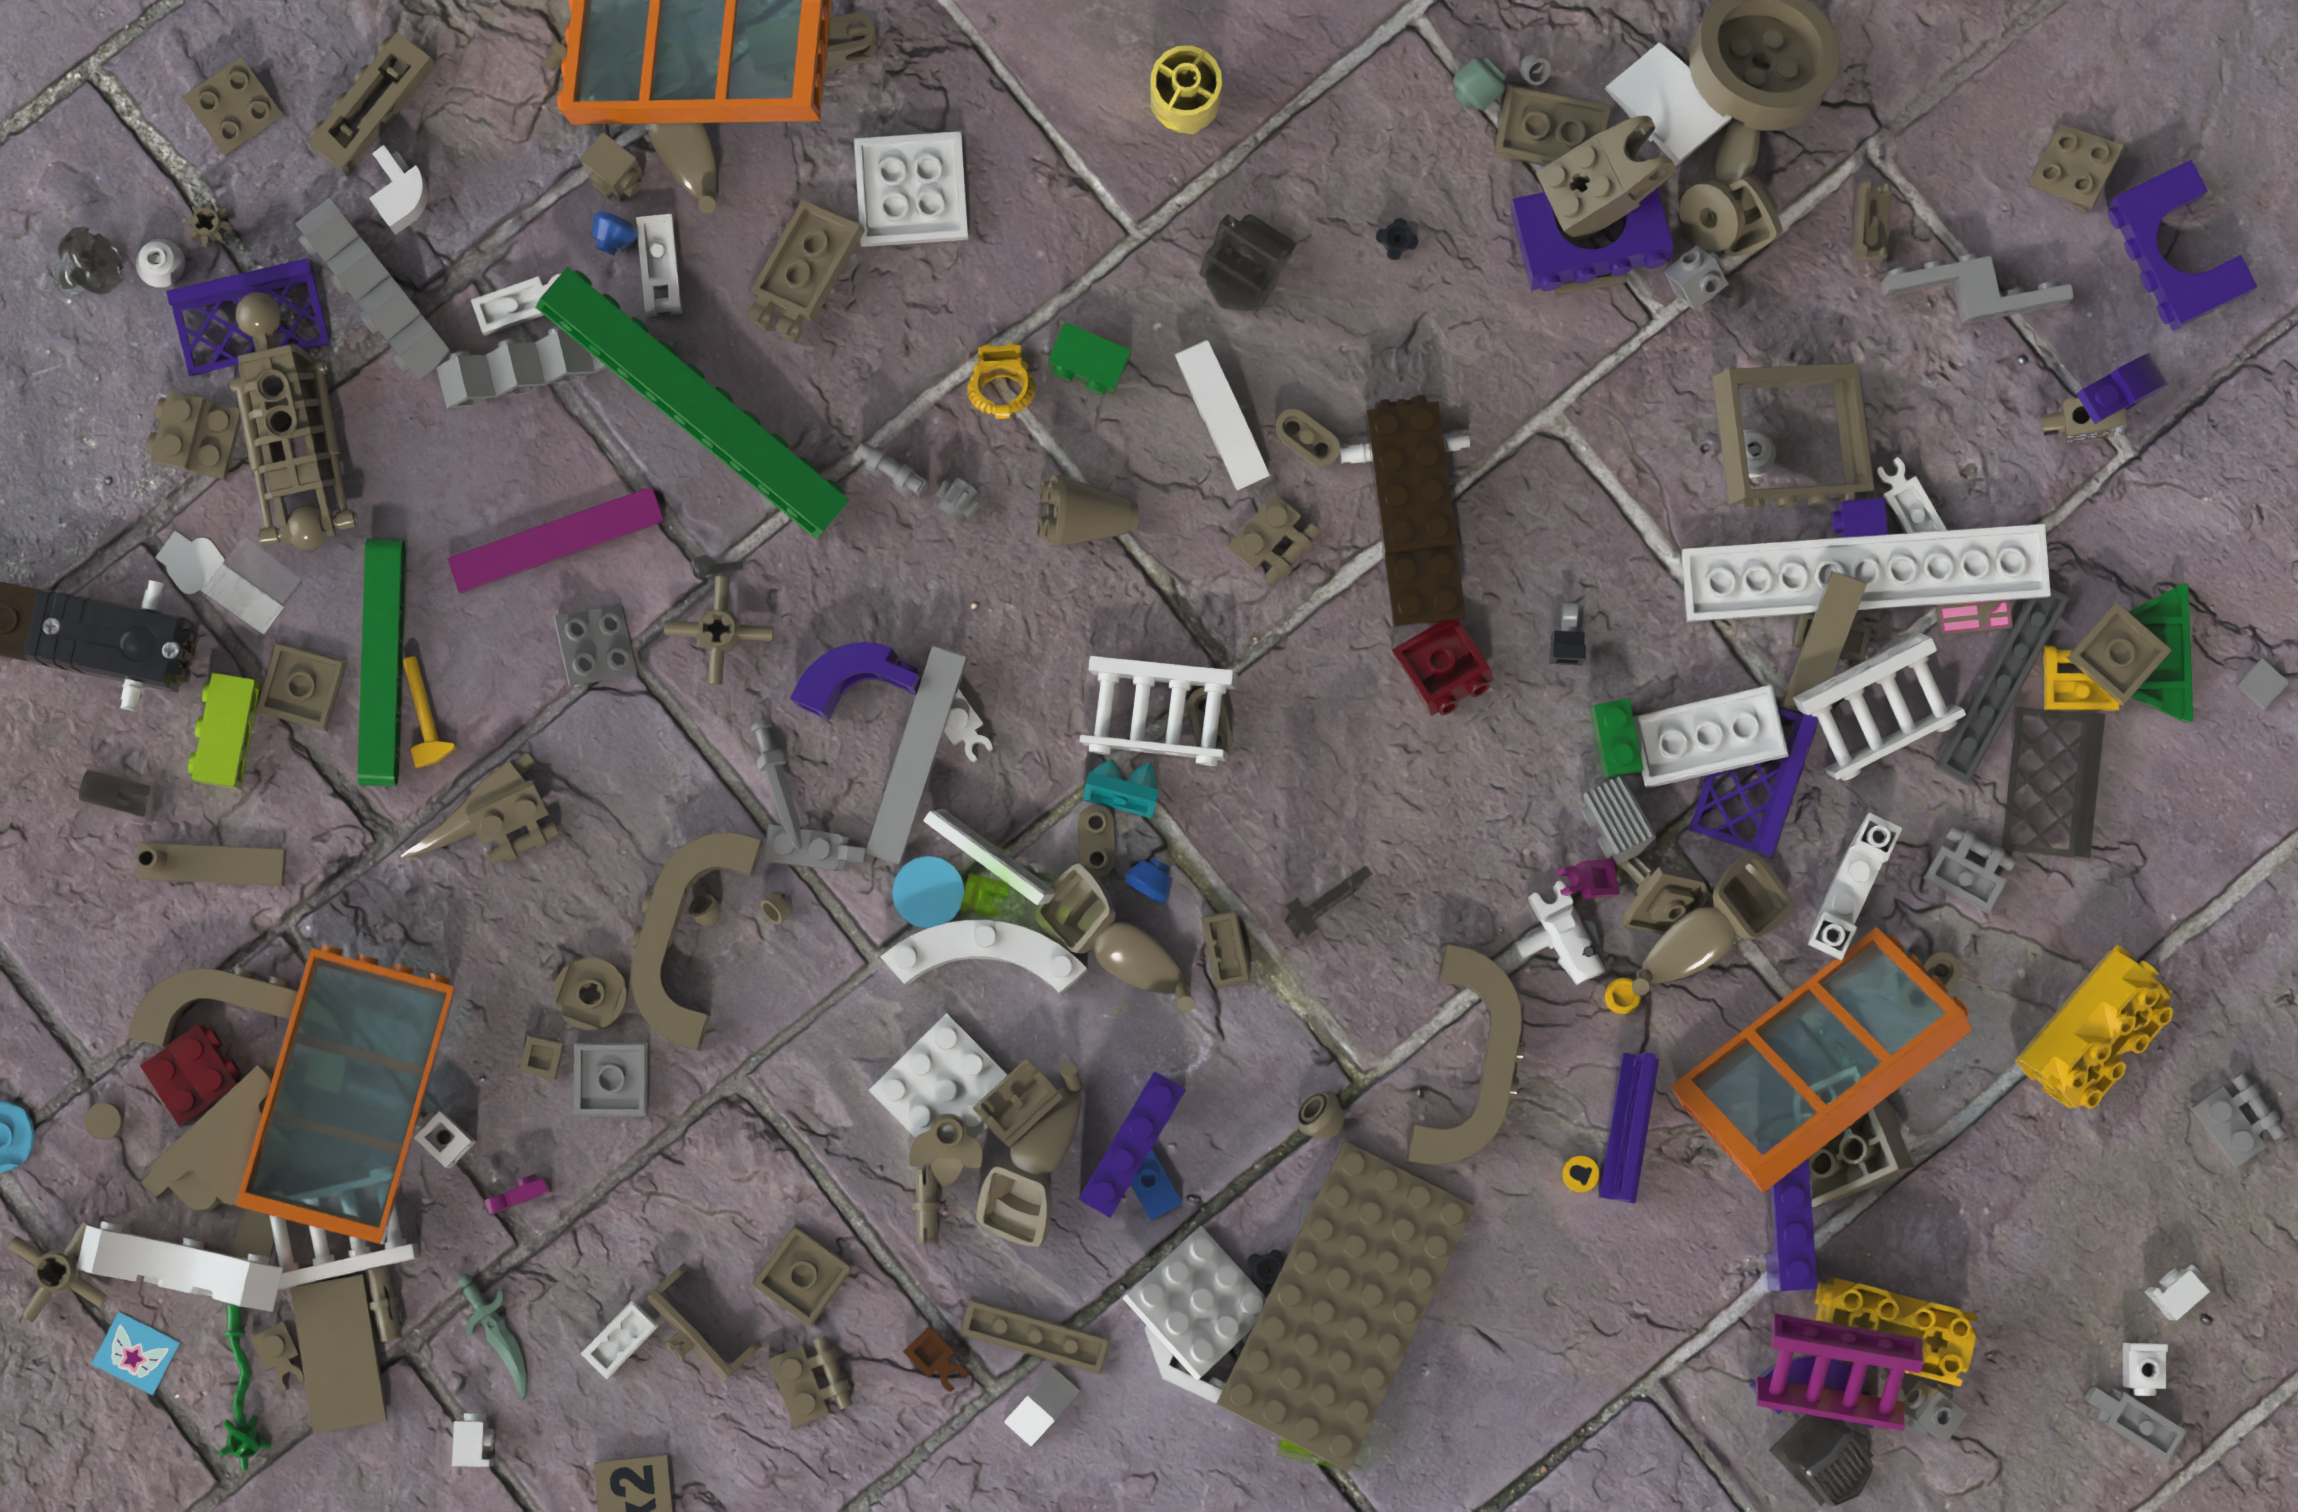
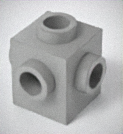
(1696, 277)
(1932, 1411)

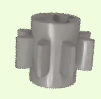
(957, 500)

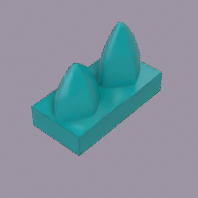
(1135, 796)

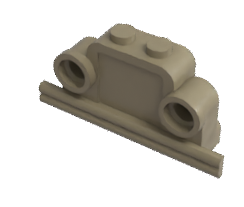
(212, 1156)

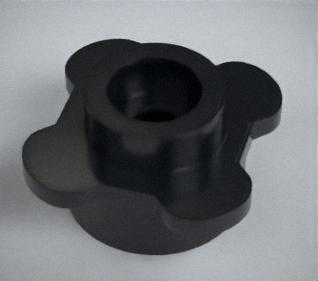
(1400, 229)
(1258, 1264)

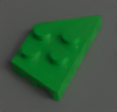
(2170, 684)

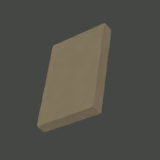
(1546, 125)

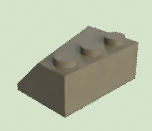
(1859, 1157)

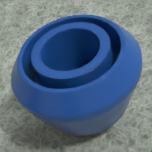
(613, 233)
(1151, 880)

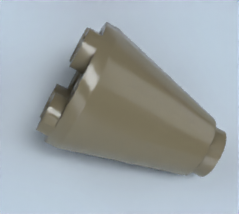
(1082, 513)

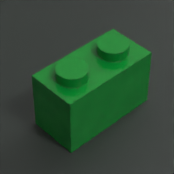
(1088, 360)
(1616, 739)

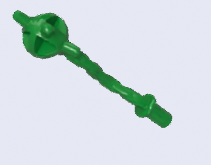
(243, 1439)

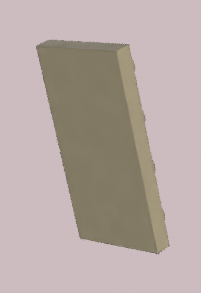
(339, 1354)

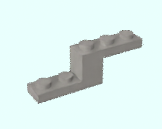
(1976, 288)

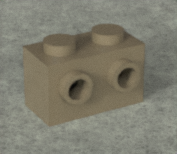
(612, 169)

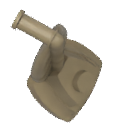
(689, 159)
(1733, 165)
(1746, 904)
(1084, 919)
(1017, 1194)

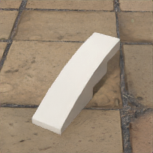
(1222, 414)

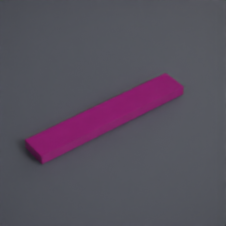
(555, 540)

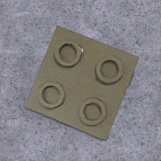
(232, 105)
(2076, 166)

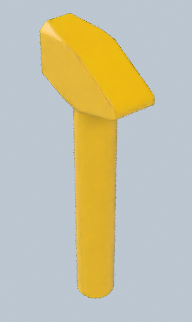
(431, 750)

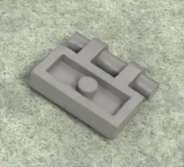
(903, 477)
(1965, 878)
(2230, 1127)

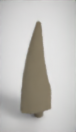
(458, 824)

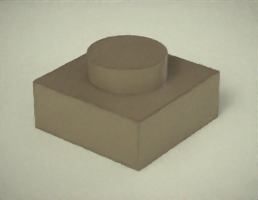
(541, 1057)

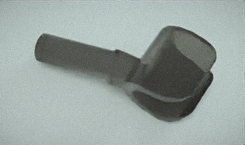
(703, 569)

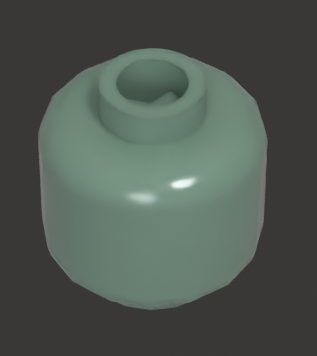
(1479, 83)

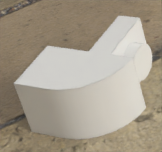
(405, 196)

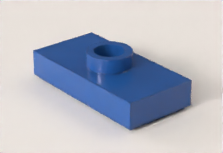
(1154, 1188)

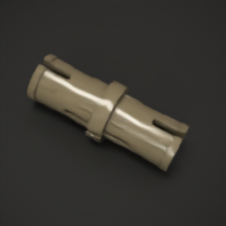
(926, 1206)
(384, 1303)

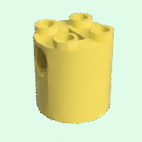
(1185, 89)

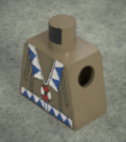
(2064, 423)

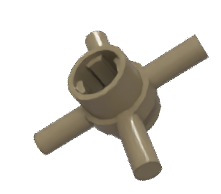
(727, 640)
(45, 1275)

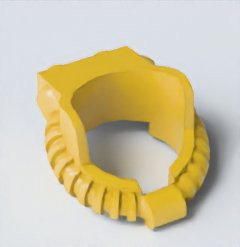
(995, 363)

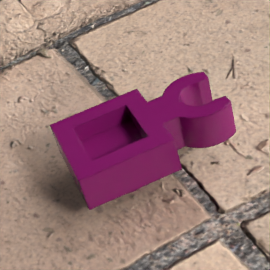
(1591, 877)
(527, 1189)

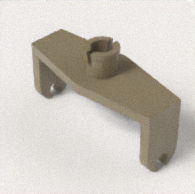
(688, 1336)

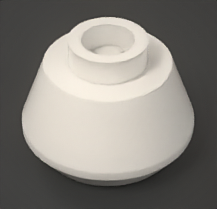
(160, 263)
(1763, 447)

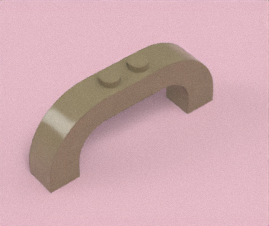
(663, 910)
(168, 1000)
(1496, 1085)

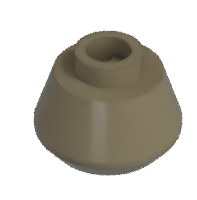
(1321, 1116)

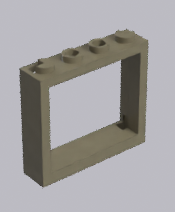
(1851, 426)

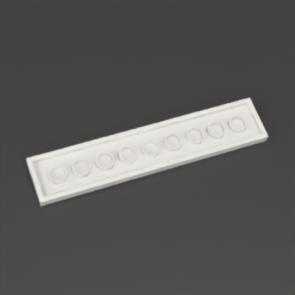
(1896, 567)

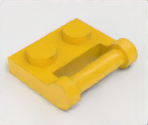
(2071, 690)

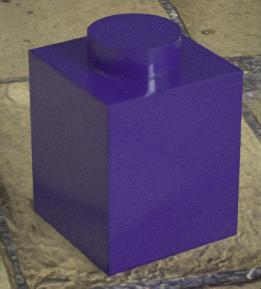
(1859, 518)

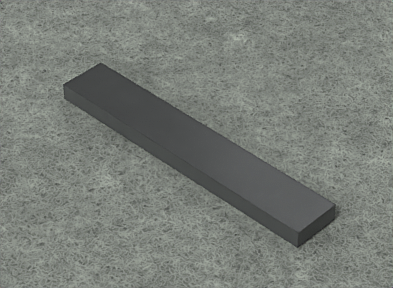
(2001, 686)

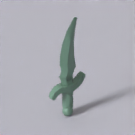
(496, 1331)

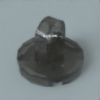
(89, 262)

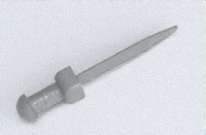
(771, 761)

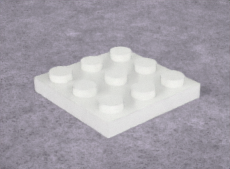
(911, 188)
(938, 1077)
(1197, 1302)

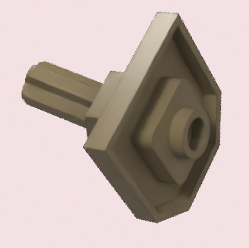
(1662, 896)

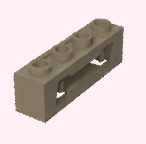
(407, 67)

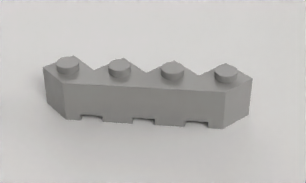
(373, 288)
(514, 369)

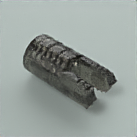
(108, 791)

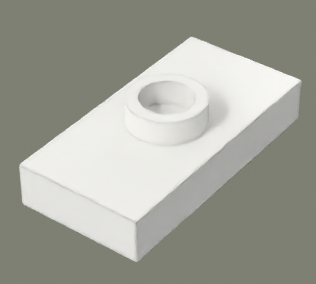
(619, 1339)

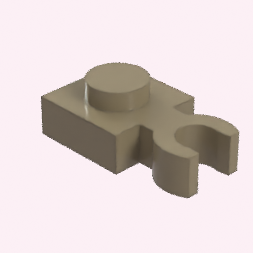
(276, 1349)

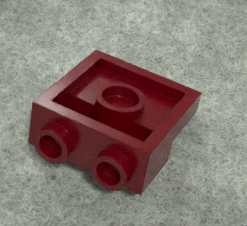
(1444, 666)
(191, 1074)

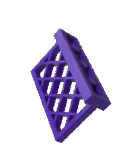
(236, 287)
(1780, 795)
(1628, 1127)

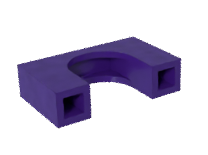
(1555, 261)
(2179, 294)
(1132, 1144)
(1793, 1254)

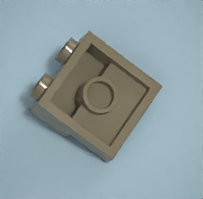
(194, 435)

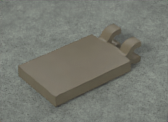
(803, 269)

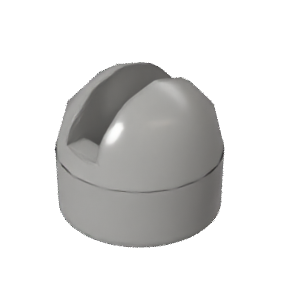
(1535, 69)

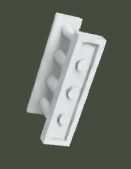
(1144, 677)
(1851, 686)
(324, 1264)

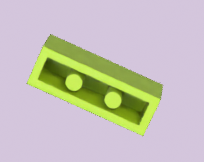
(224, 731)

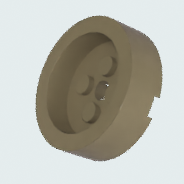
(1781, 33)

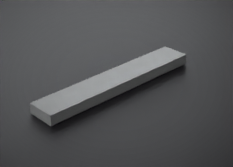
(916, 755)

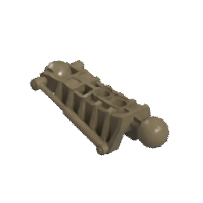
(306, 525)

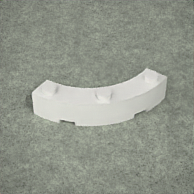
(984, 941)
(180, 1267)

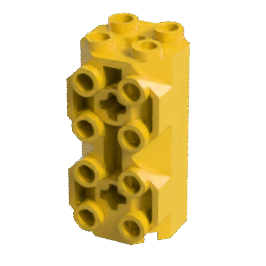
(2084, 1041)
(1944, 1330)

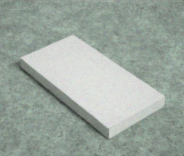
(1710, 736)

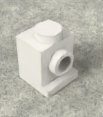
(448, 1153)
(2178, 1292)
(2134, 1358)
(472, 1441)

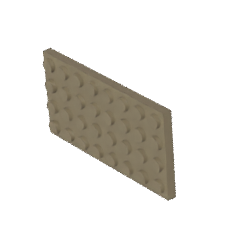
(1345, 1306)

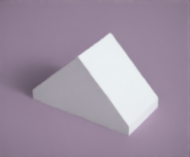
(1042, 1406)

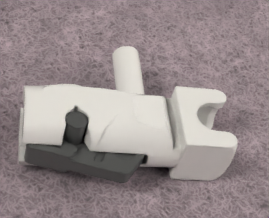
(1571, 937)

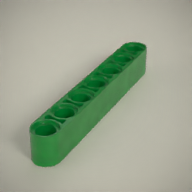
(381, 662)

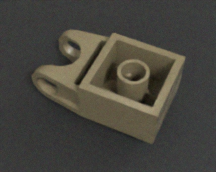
(841, 46)
(1603, 178)

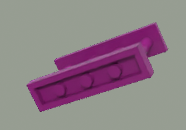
(1843, 1343)

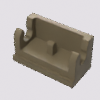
(1871, 223)
(1017, 1103)

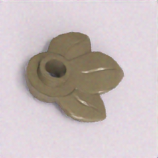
(945, 1154)

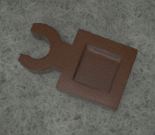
(931, 1354)

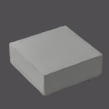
(2262, 684)

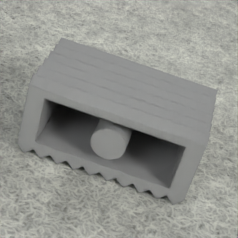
(1618, 820)

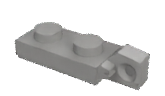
(818, 849)
(2137, 1422)

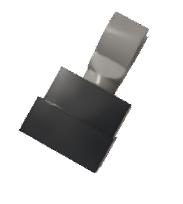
(1567, 644)

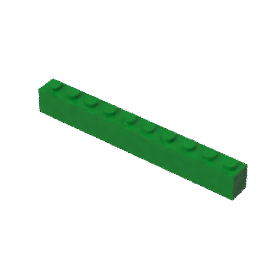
(692, 402)

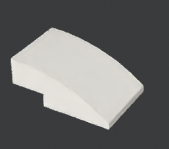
(1664, 90)

